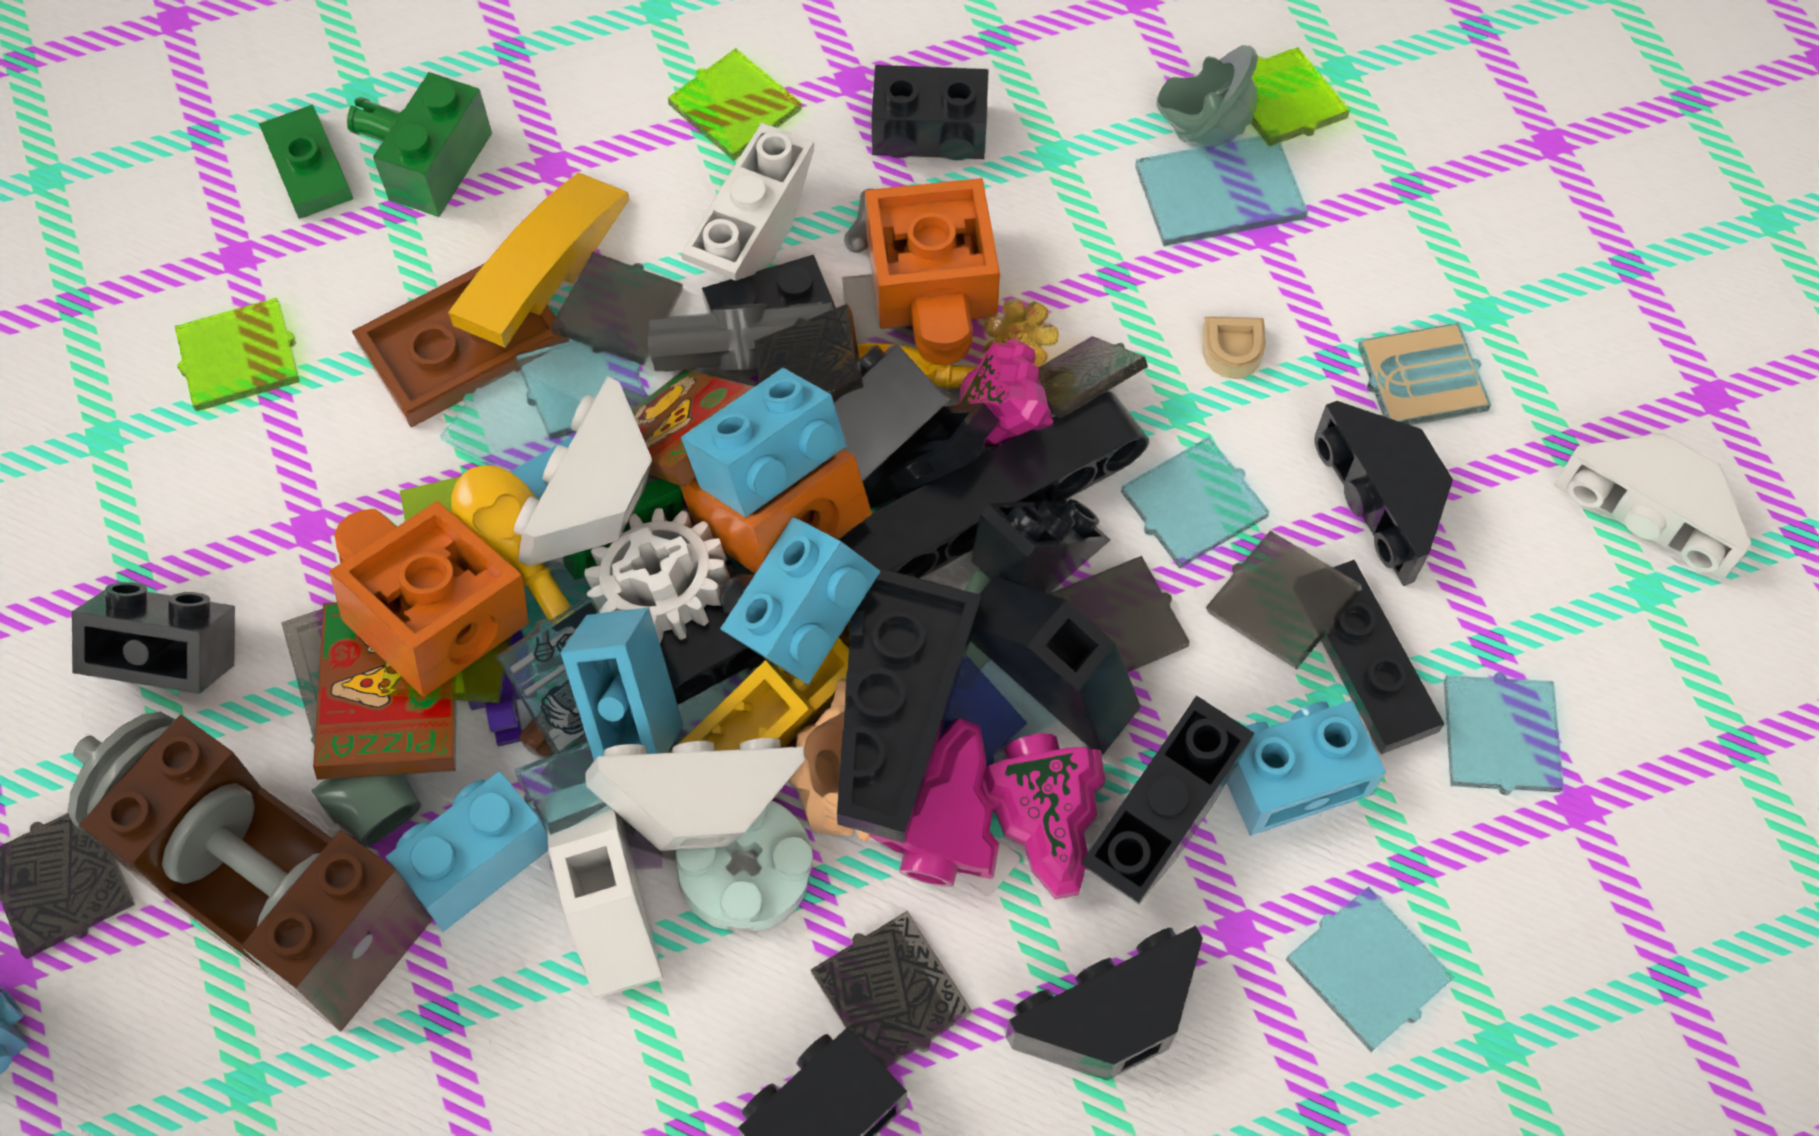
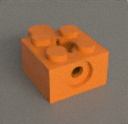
(933, 263)
(826, 498)
(425, 592)

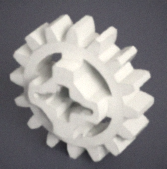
(660, 567)

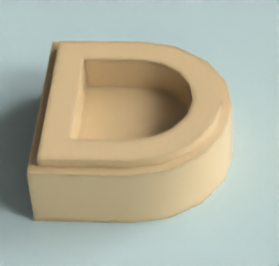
(1233, 345)

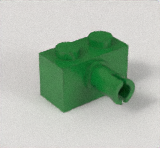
(427, 143)

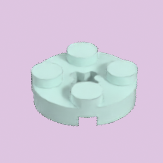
(747, 899)

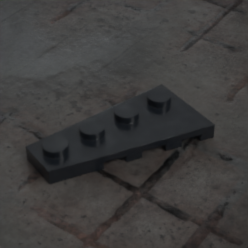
(898, 690)

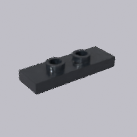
(1379, 672)

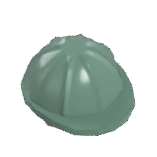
(1215, 102)

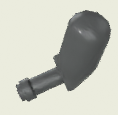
(856, 237)

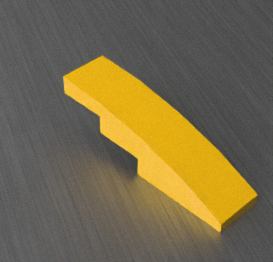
(537, 258)
(774, 703)

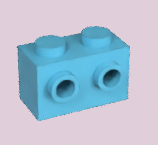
(764, 441)
(800, 599)
(622, 682)
(1304, 766)
(469, 849)

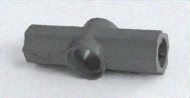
(721, 337)

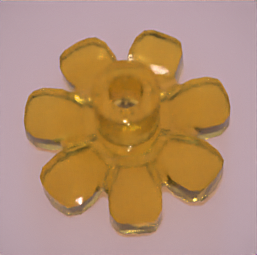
(1024, 324)

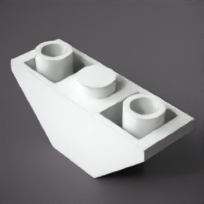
(753, 206)
(590, 482)
(1662, 496)
(695, 792)
(604, 904)

